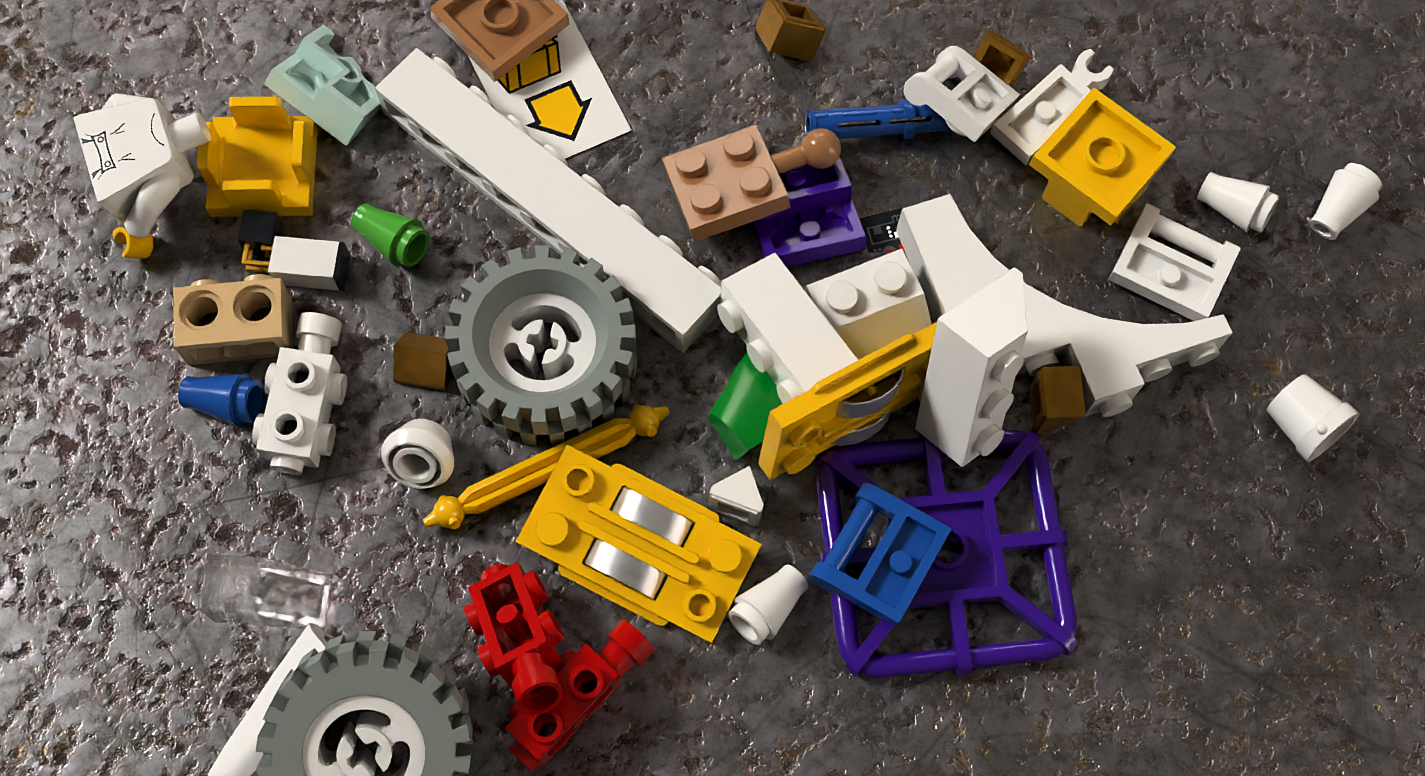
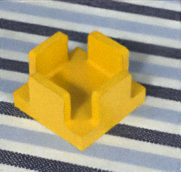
(259, 160)
(1099, 161)

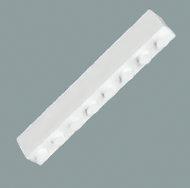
(549, 196)

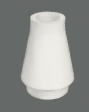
(1346, 198)
(1240, 201)
(766, 606)

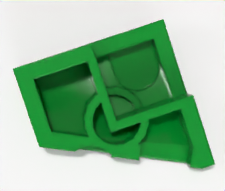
(744, 408)

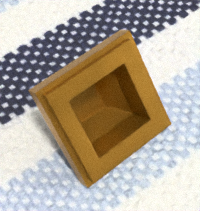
(1001, 57)

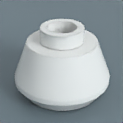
(419, 454)

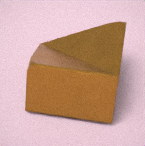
(790, 29)
(1056, 398)

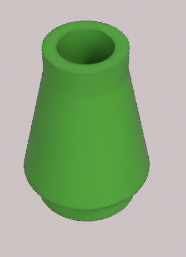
(393, 235)

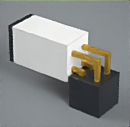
(294, 260)

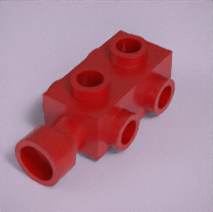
(518, 635)
(604, 669)

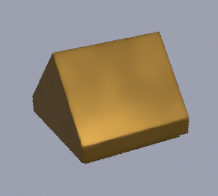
(421, 361)

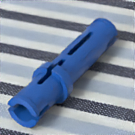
(881, 126)

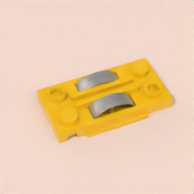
(846, 404)
(638, 544)

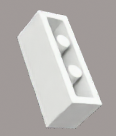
(781, 327)

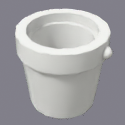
(1311, 416)

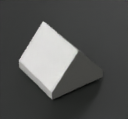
(737, 498)

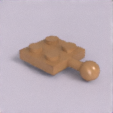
(499, 31)
(738, 180)

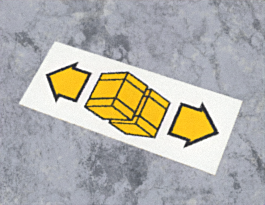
(559, 95)

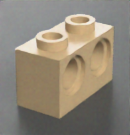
(232, 333)

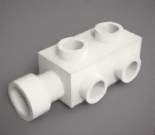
(304, 402)

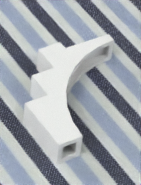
(1112, 353)

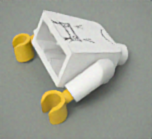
(138, 162)

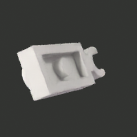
(1046, 106)

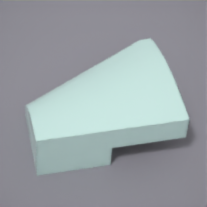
(326, 87)

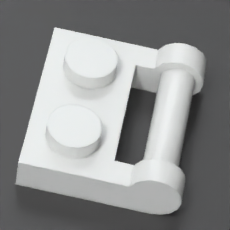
(972, 104)
(1169, 275)

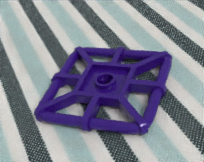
(973, 574)

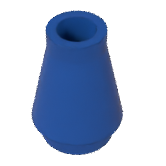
(225, 397)

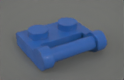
(895, 565)

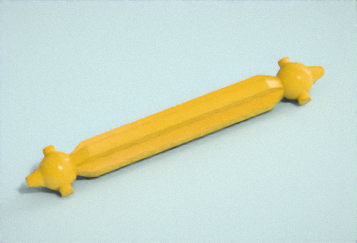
(535, 471)

